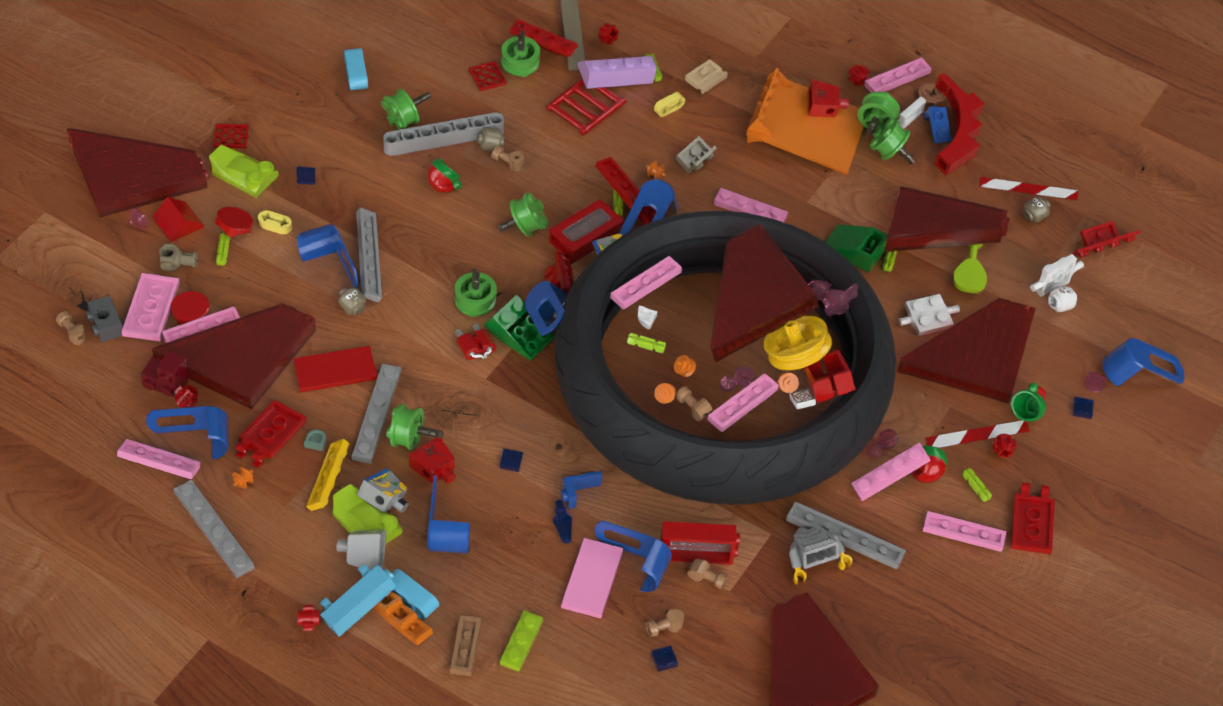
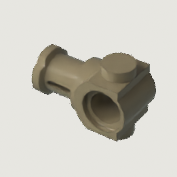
(173, 258)

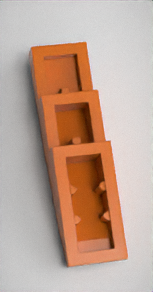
(403, 618)

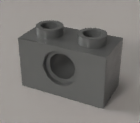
(104, 318)

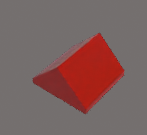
(176, 219)

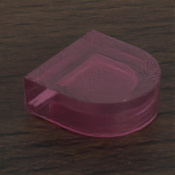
(138, 219)
(1094, 382)

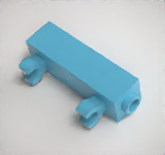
(358, 599)

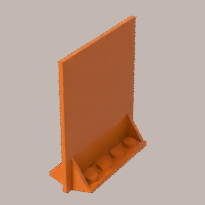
(784, 122)

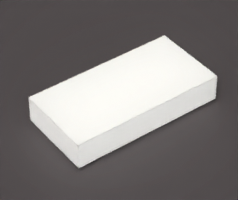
(912, 112)

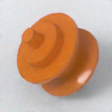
(655, 170)
(684, 366)
(788, 382)
(665, 393)
(243, 477)

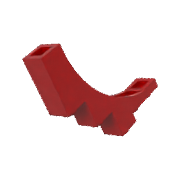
(967, 126)

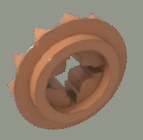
(926, 90)

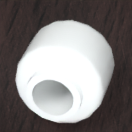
(1062, 299)

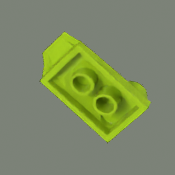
(242, 170)
(358, 514)

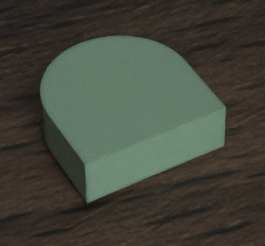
(315, 440)

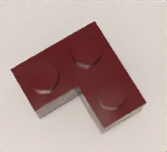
(165, 374)

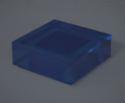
(306, 175)
(1083, 407)
(511, 460)
(664, 658)

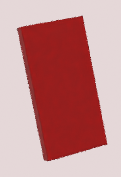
(335, 369)

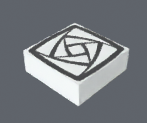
(802, 399)

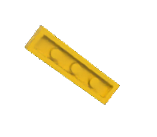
(327, 475)

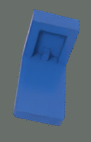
(938, 123)
(578, 482)

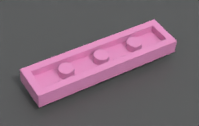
(898, 76)
(740, 203)
(646, 282)
(200, 324)
(743, 402)
(158, 459)
(890, 471)
(964, 531)

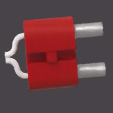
(476, 344)

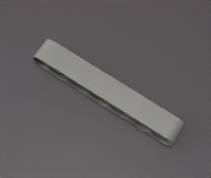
(440, 134)

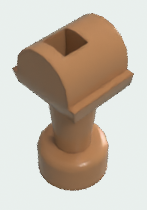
(515, 159)
(75, 332)
(700, 408)
(700, 570)
(672, 622)

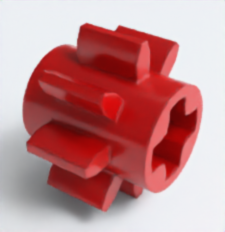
(608, 33)
(858, 75)
(186, 396)
(1004, 445)
(308, 618)

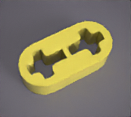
(669, 104)
(274, 222)

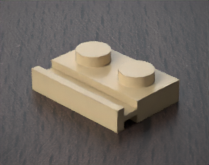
(706, 76)

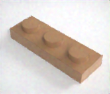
(465, 645)

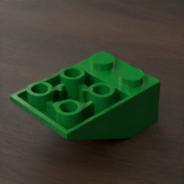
(858, 244)
(517, 330)

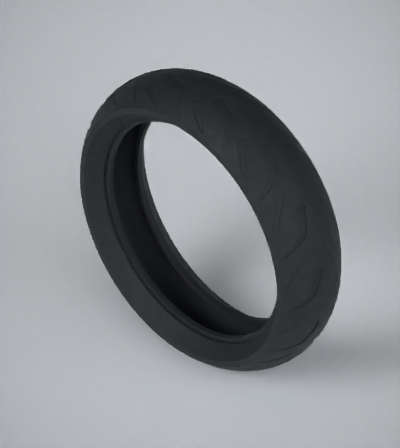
(702, 466)

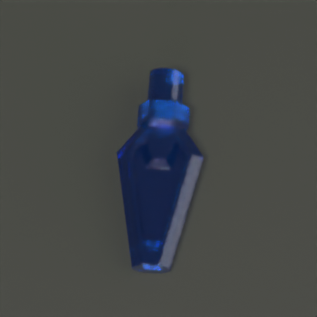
(563, 522)

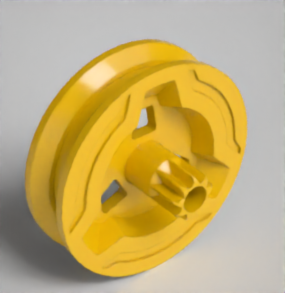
(798, 343)

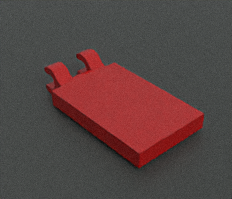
(269, 432)
(1033, 521)

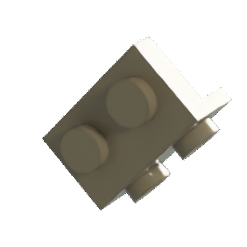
(694, 154)

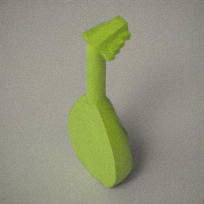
(970, 274)

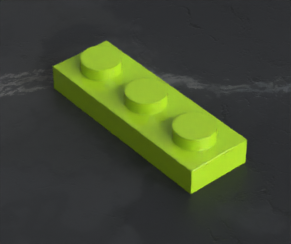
(521, 641)

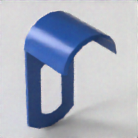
(655, 194)
(322, 242)
(543, 303)
(1132, 357)
(205, 418)
(446, 535)
(654, 550)

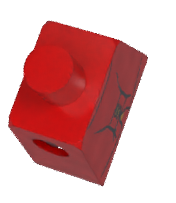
(825, 99)
(433, 460)

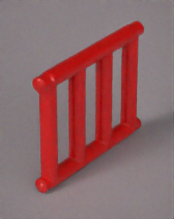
(595, 120)

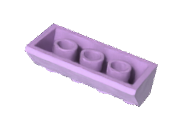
(617, 72)

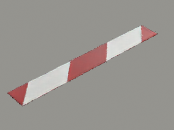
(1028, 188)
(977, 434)

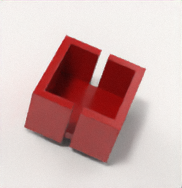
(836, 380)

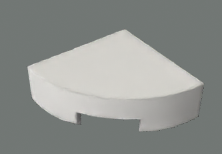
(646, 316)

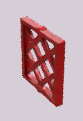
(472, 70)
(229, 127)

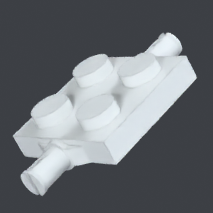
(1056, 275)
(928, 315)

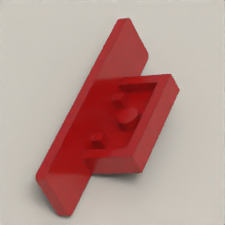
(545, 38)
(1100, 236)
(560, 272)

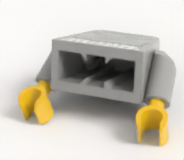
(814, 548)

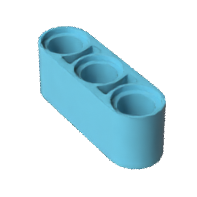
(355, 69)
(414, 595)

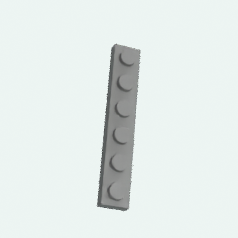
(369, 255)
(376, 414)
(214, 529)
(848, 535)

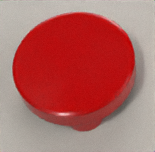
(234, 221)
(189, 307)

